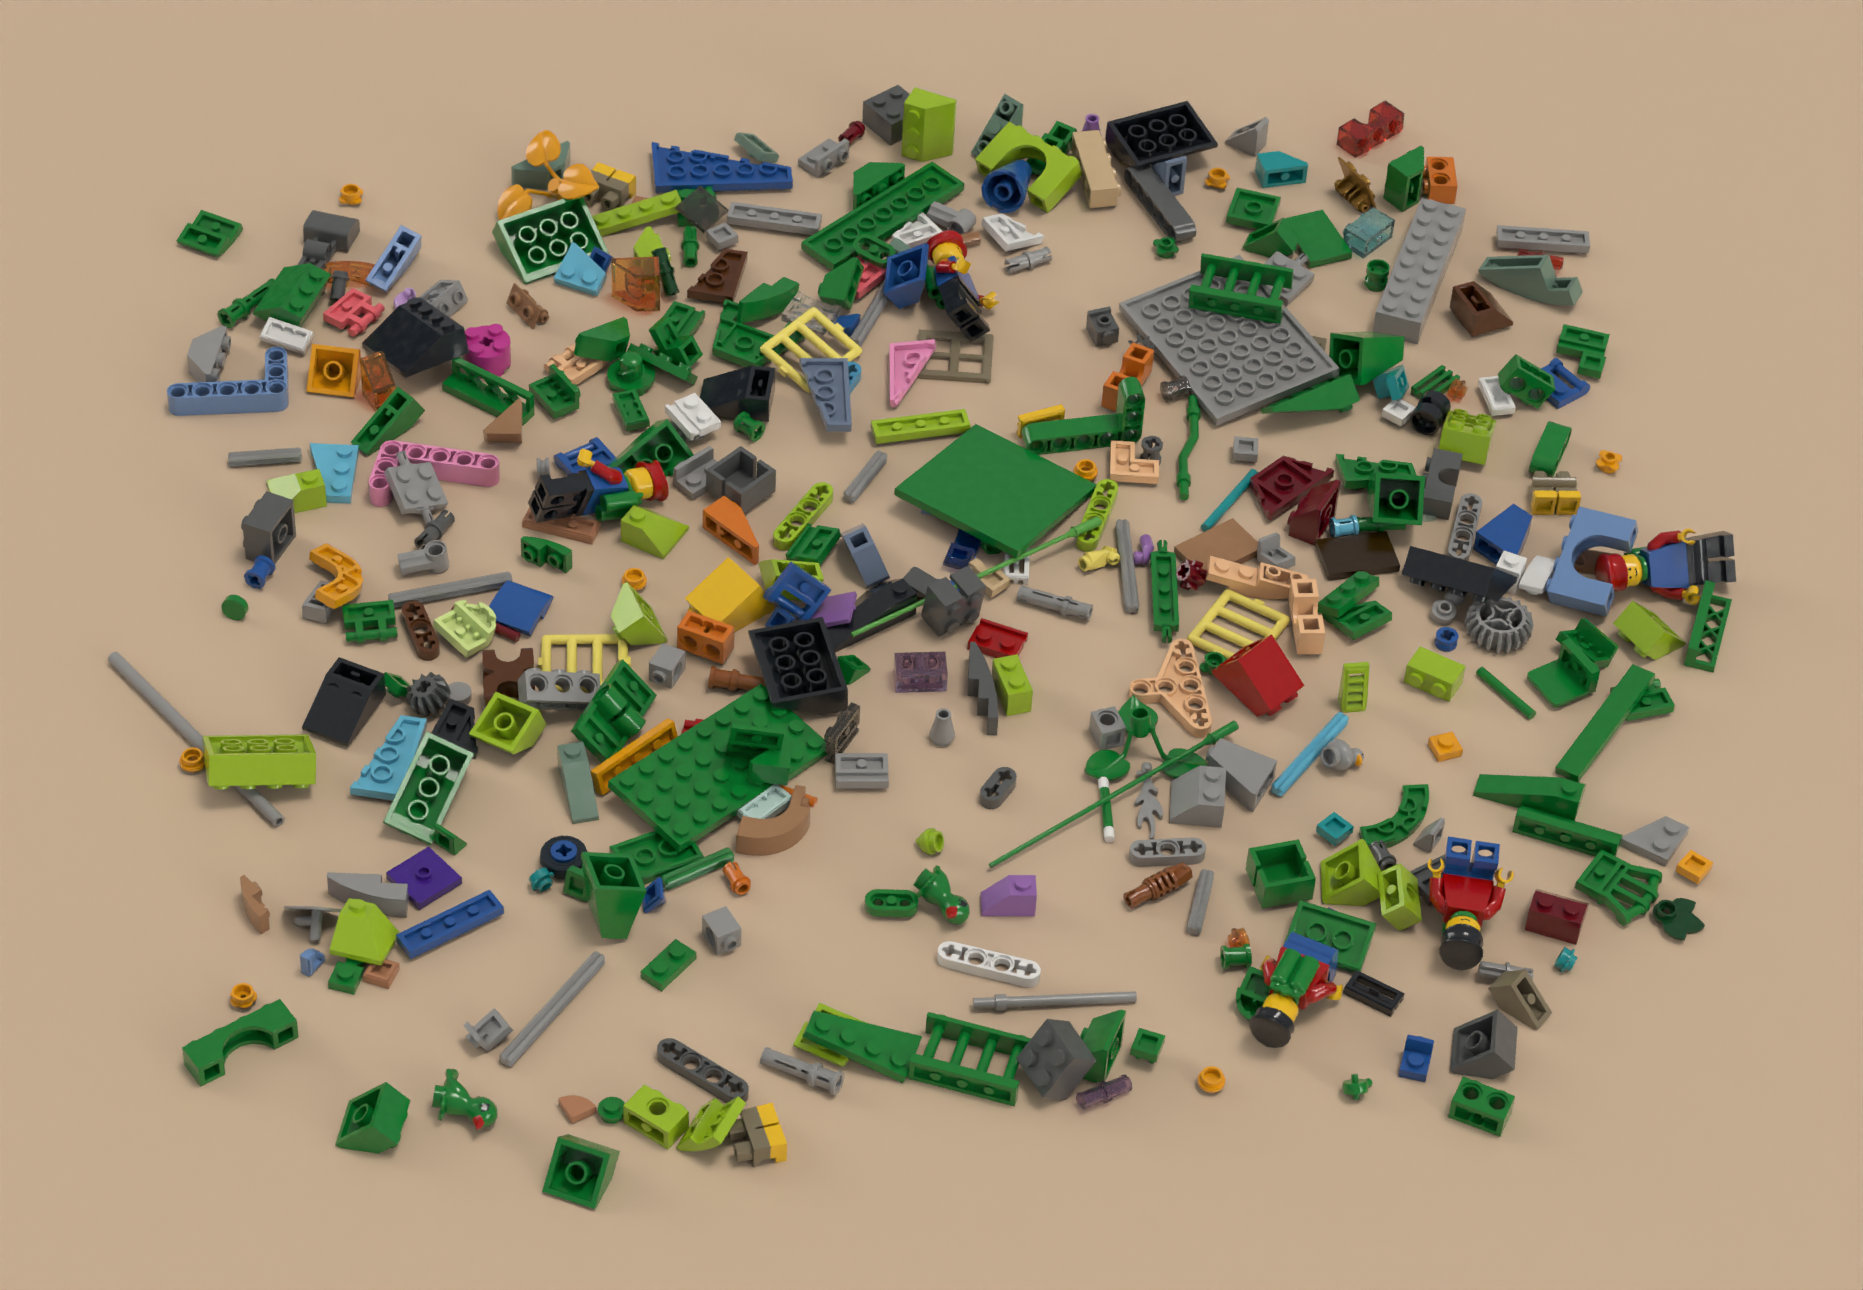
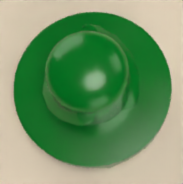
(631, 373)

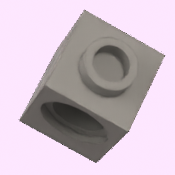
(667, 665)
(1107, 728)
(721, 930)

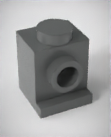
(1102, 326)

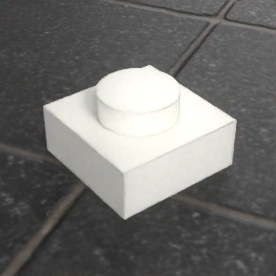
(1398, 411)

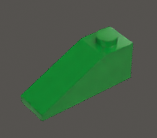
(389, 421)

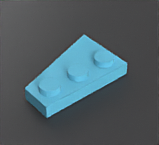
(337, 469)

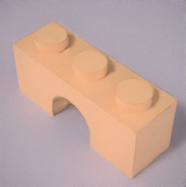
(1306, 623)

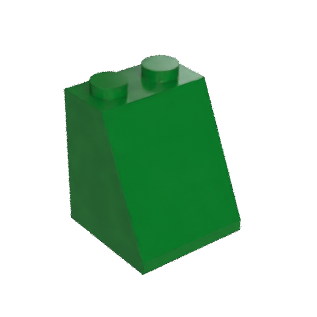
(1365, 353)
(1396, 498)
(613, 891)

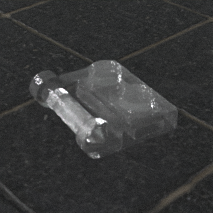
(802, 303)

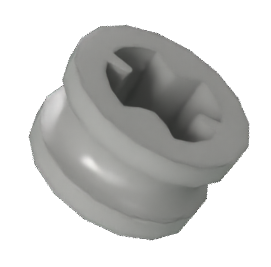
(542, 467)

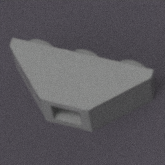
(208, 354)

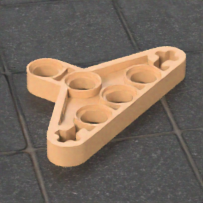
(1180, 698)

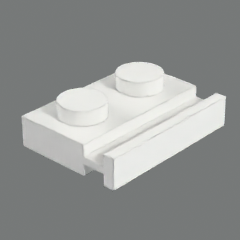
(693, 416)

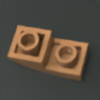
(254, 908)

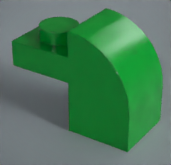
(680, 348)

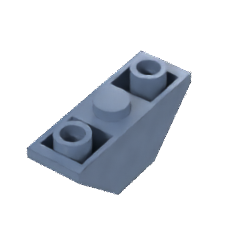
(865, 555)

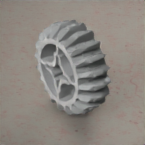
(1498, 628)

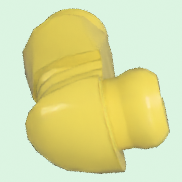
(1097, 559)

